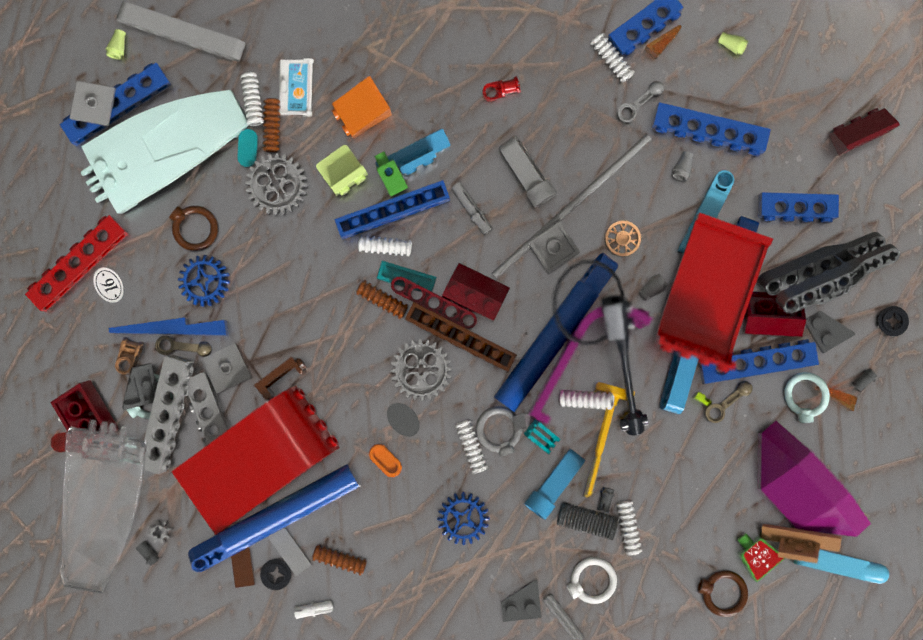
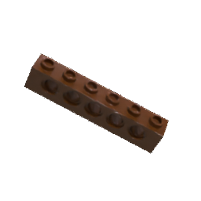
(460, 337)

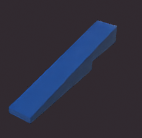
(175, 327)

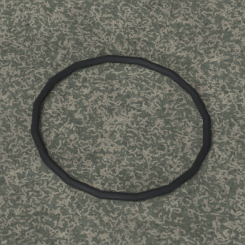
(556, 292)

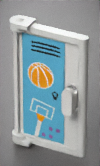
(298, 86)

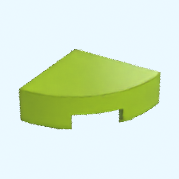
(698, 396)

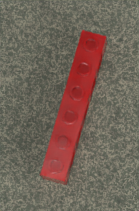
(74, 274)

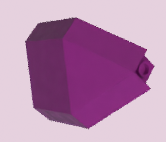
(804, 487)

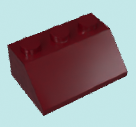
(862, 130)
(475, 292)
(768, 318)
(81, 406)

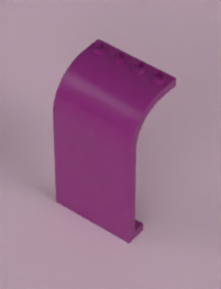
(641, 319)

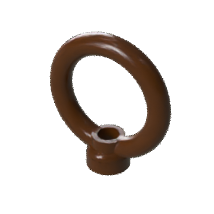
(179, 215)
(706, 587)

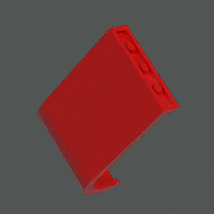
(712, 291)
(255, 458)

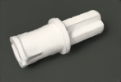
(313, 609)

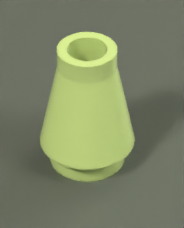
(733, 42)
(116, 45)

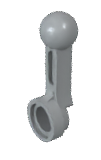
(655, 89)

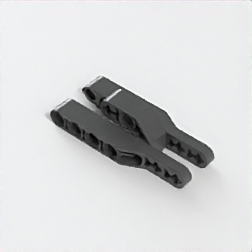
(827, 272)

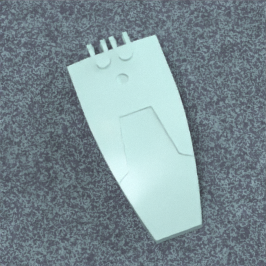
(160, 146)

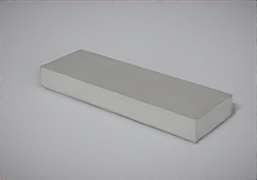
(290, 551)

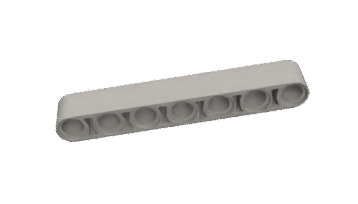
(180, 31)

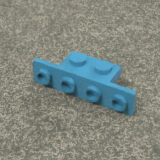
(418, 153)

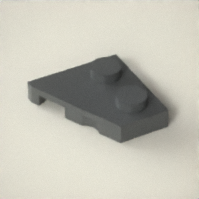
(827, 331)
(140, 387)
(522, 604)

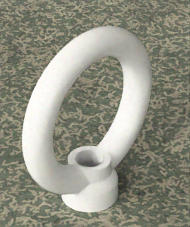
(575, 588)

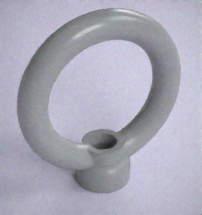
(505, 448)

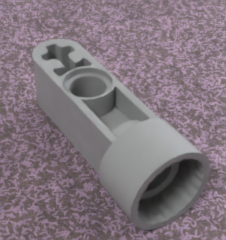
(537, 187)

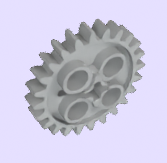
(261, 192)
(420, 351)

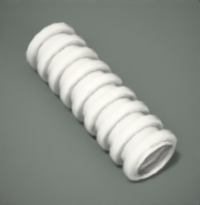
(612, 57)
(251, 99)
(384, 245)
(586, 399)
(471, 446)
(629, 527)

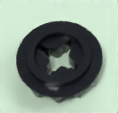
(899, 315)
(268, 579)

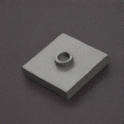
(92, 103)
(553, 246)
(226, 368)

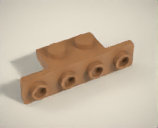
(800, 544)

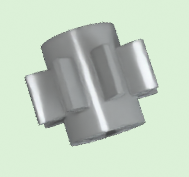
(157, 536)

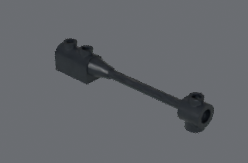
(618, 328)

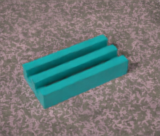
(550, 443)

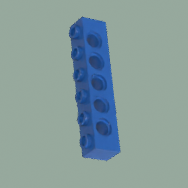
(126, 104)
(759, 134)
(392, 210)
(807, 358)

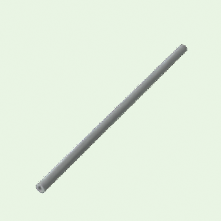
(575, 202)

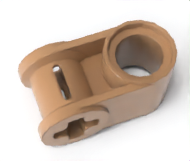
(128, 354)

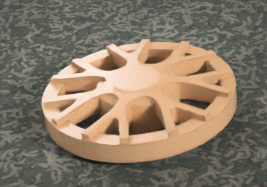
(623, 238)

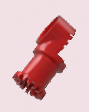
(502, 88)

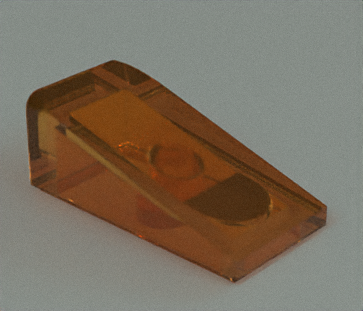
(657, 46)
(843, 399)

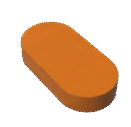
(385, 460)

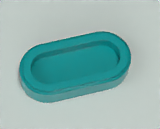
(247, 148)

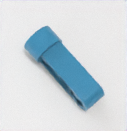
(678, 383)
(542, 501)

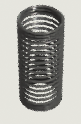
(611, 528)

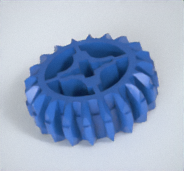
(196, 282)
(453, 532)

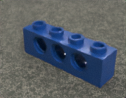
(624, 44)
(828, 202)

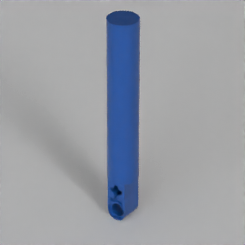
(551, 337)
(272, 519)

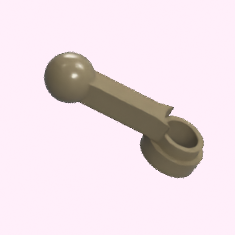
(203, 348)
(743, 389)

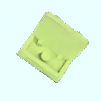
(341, 170)

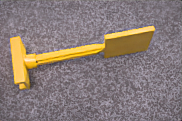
(619, 393)

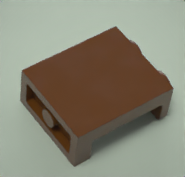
(264, 384)

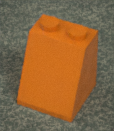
(361, 108)

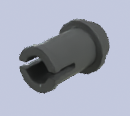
(864, 380)
(606, 498)
(147, 553)

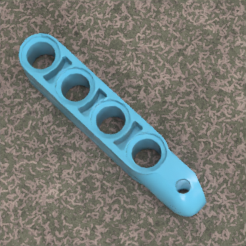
(712, 200)
(848, 567)

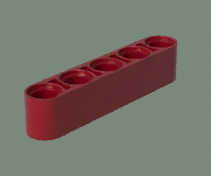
(426, 295)

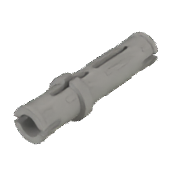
(476, 214)

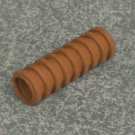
(271, 125)
(382, 299)
(339, 560)

